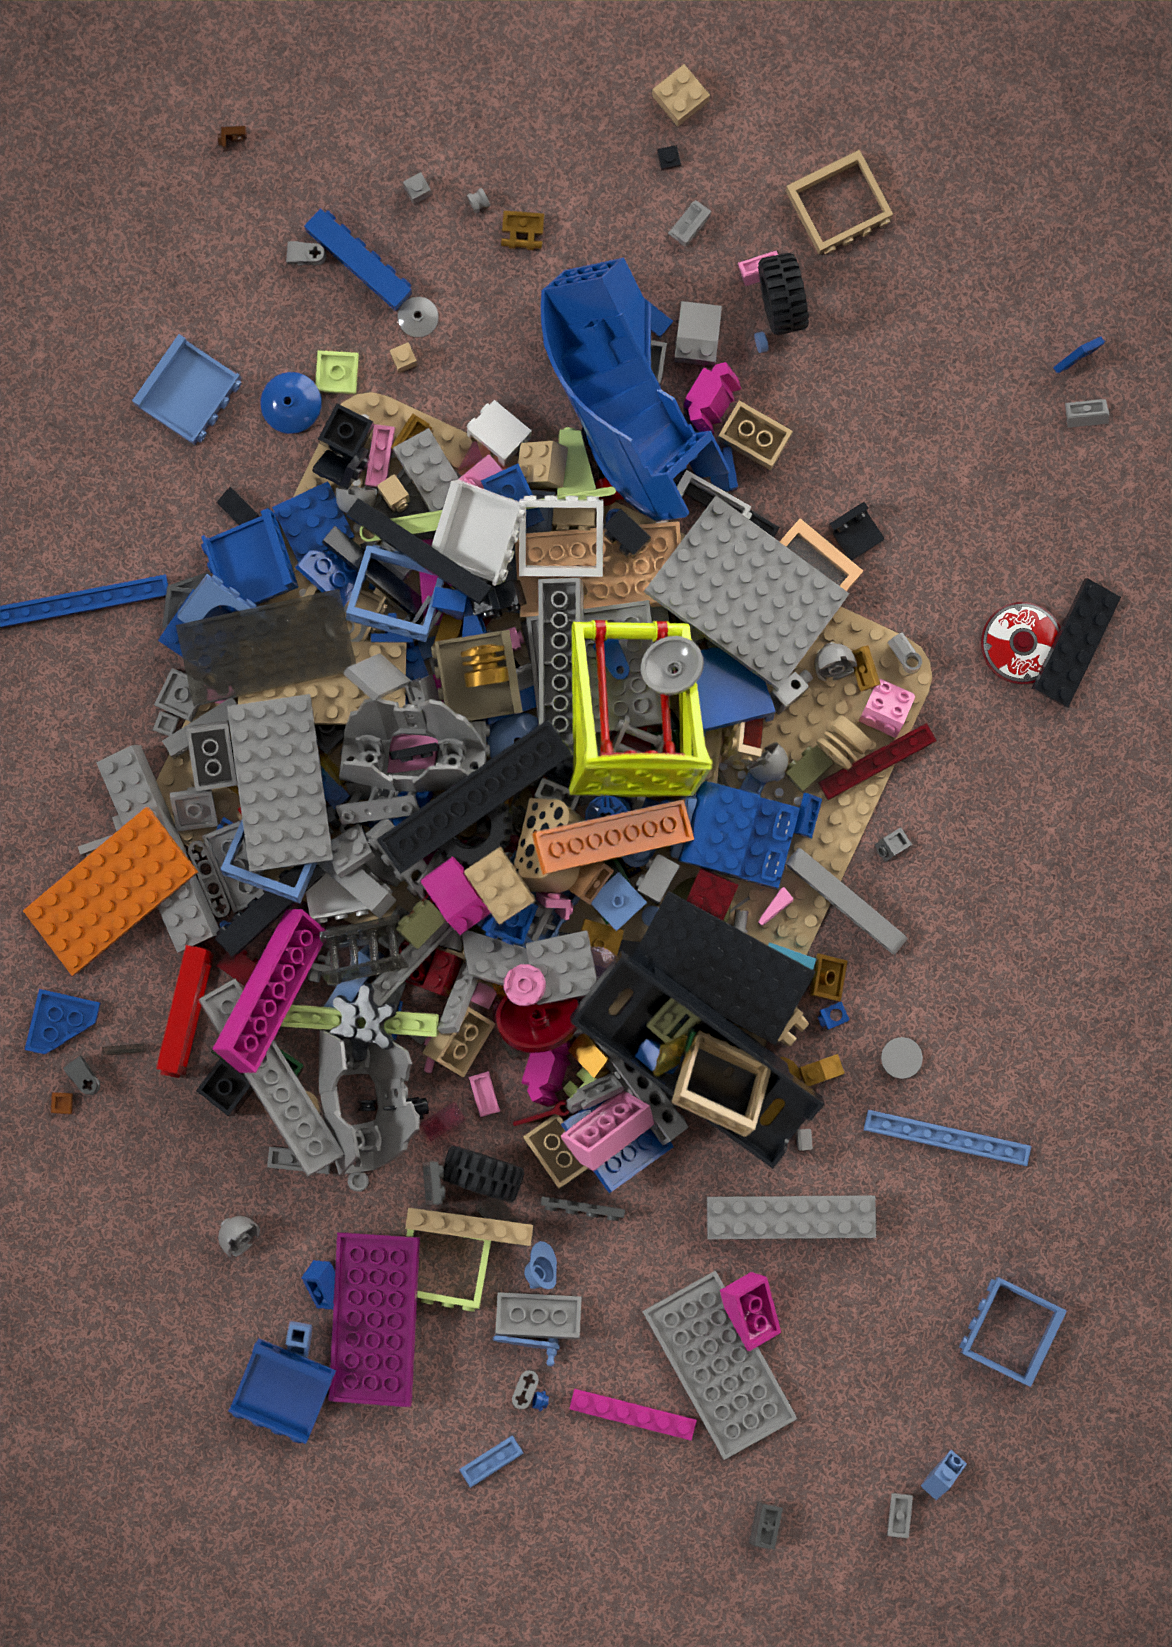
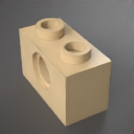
(394, 494)

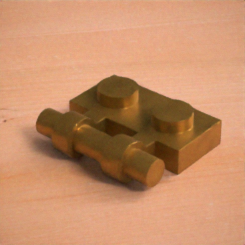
(522, 223)

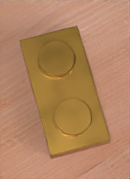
(865, 670)

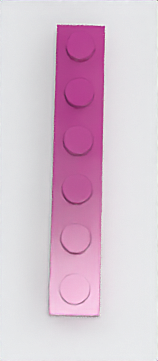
(632, 1414)

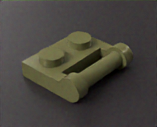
(668, 1017)

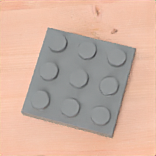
(565, 966)

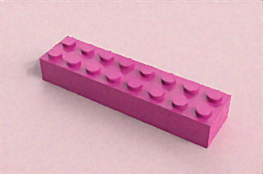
(270, 991)

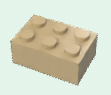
(755, 435)
(499, 885)
(460, 1049)
(553, 1151)

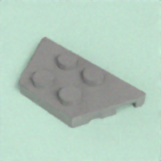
(490, 957)

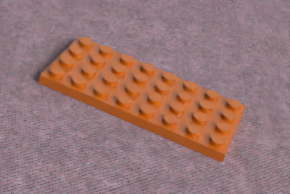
(110, 891)

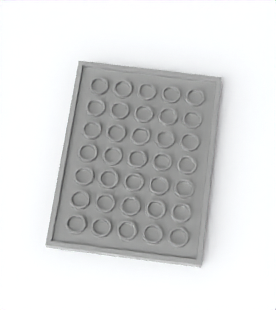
(746, 592)

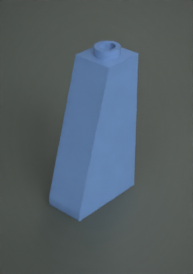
(350, 988)

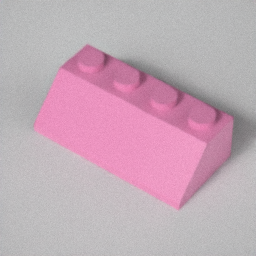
(608, 1129)

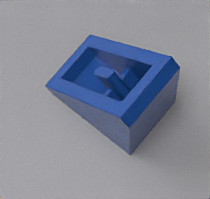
(449, 602)

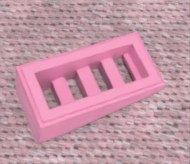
(780, 901)

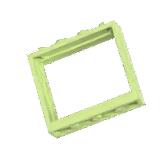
(448, 1301)

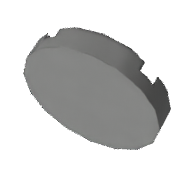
(901, 1058)

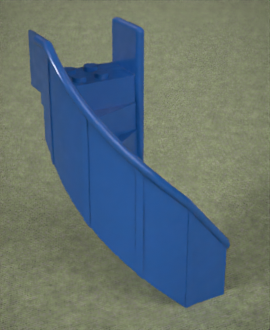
(601, 352)

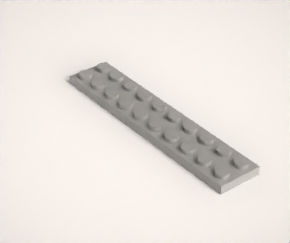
(280, 1092)

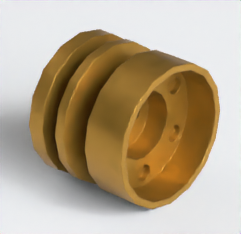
(484, 665)

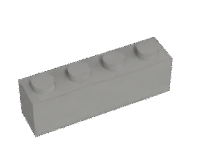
(364, 888)

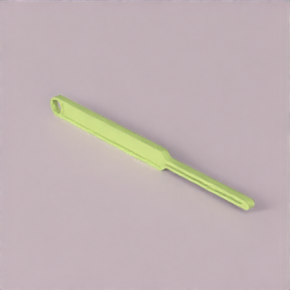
(429, 521)

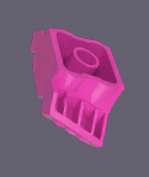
(711, 396)
(545, 1074)

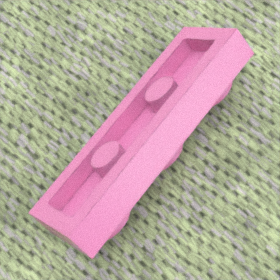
(380, 455)

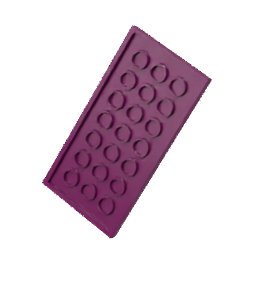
(374, 1319)

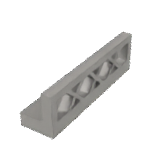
(178, 742)

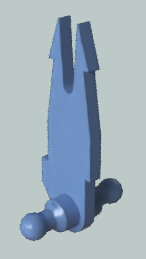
(551, 1346)

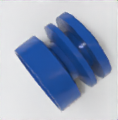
(606, 804)

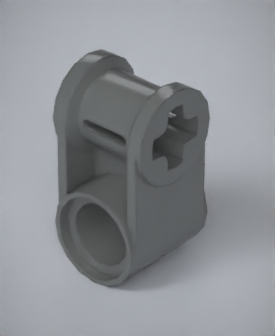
(80, 1073)

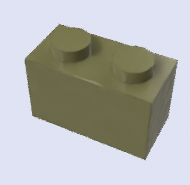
(808, 768)
(420, 923)

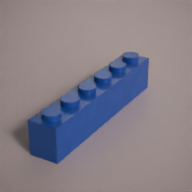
(358, 259)

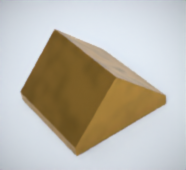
(829, 977)

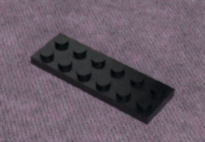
(1076, 642)

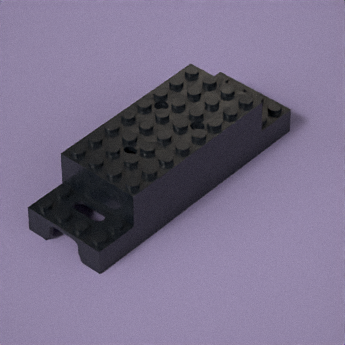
(628, 1030)

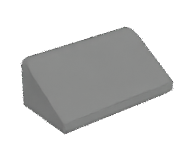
(1087, 413)

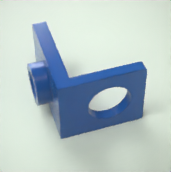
(825, 1019)

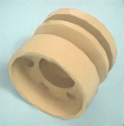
(844, 742)

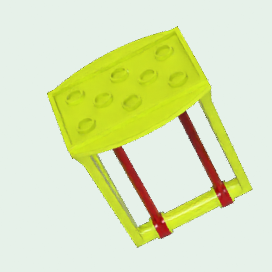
(632, 772)

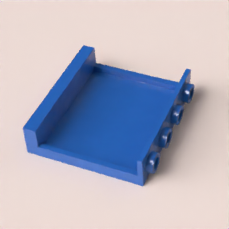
(251, 560)
(730, 692)
(282, 1391)

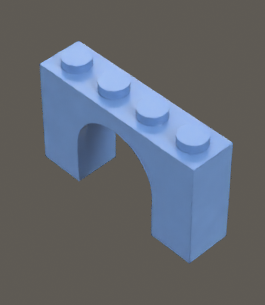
(209, 595)

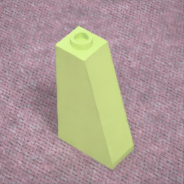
(577, 471)

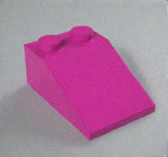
(455, 896)
(751, 1309)

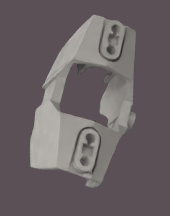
(377, 722)
(388, 1135)

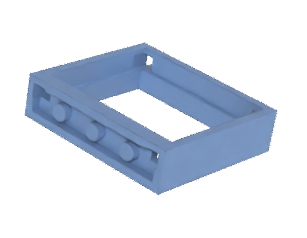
(382, 621)
(294, 894)
(1043, 1346)

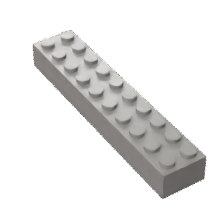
(131, 790)

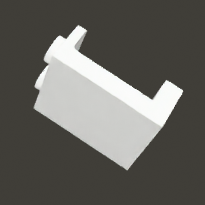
(499, 431)

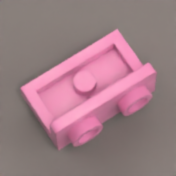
(561, 903)

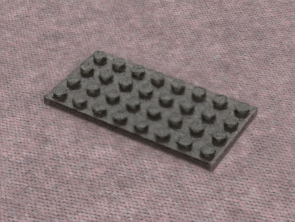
(266, 647)

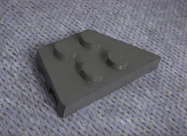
(177, 594)

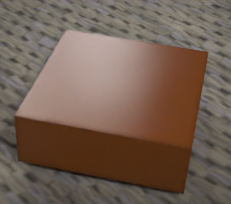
(62, 1103)

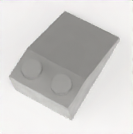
(698, 333)

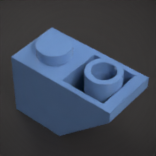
(943, 1475)

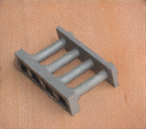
(623, 727)
(374, 808)

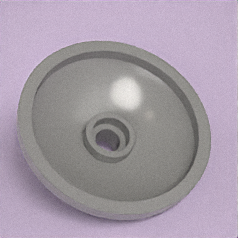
(670, 655)

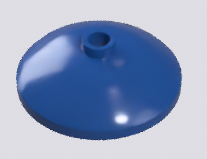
(304, 404)

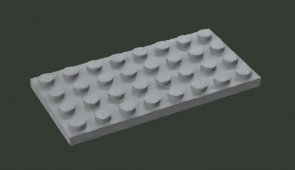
(280, 783)
(723, 1379)

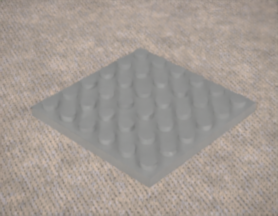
(624, 696)

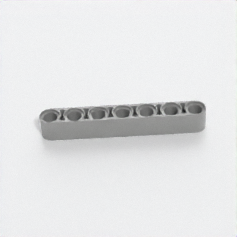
(846, 901)

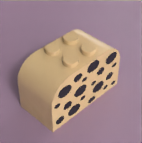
(540, 816)

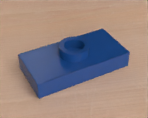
(807, 815)

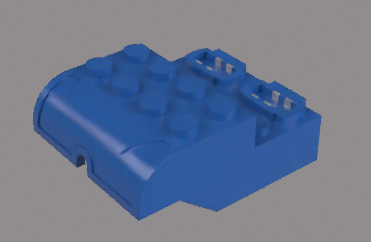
(740, 834)

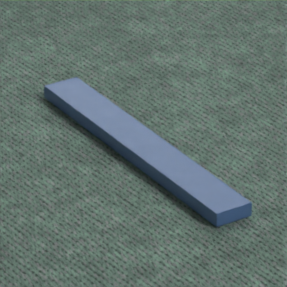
(947, 1138)

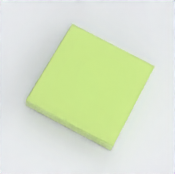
(337, 372)

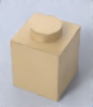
(403, 357)

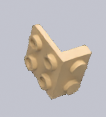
(733, 749)

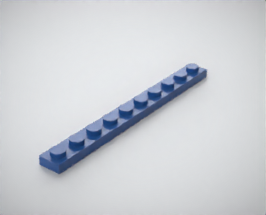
(83, 601)

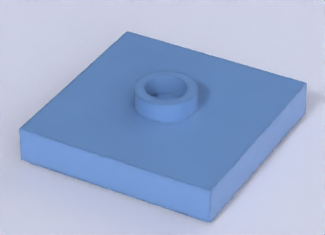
(618, 901)

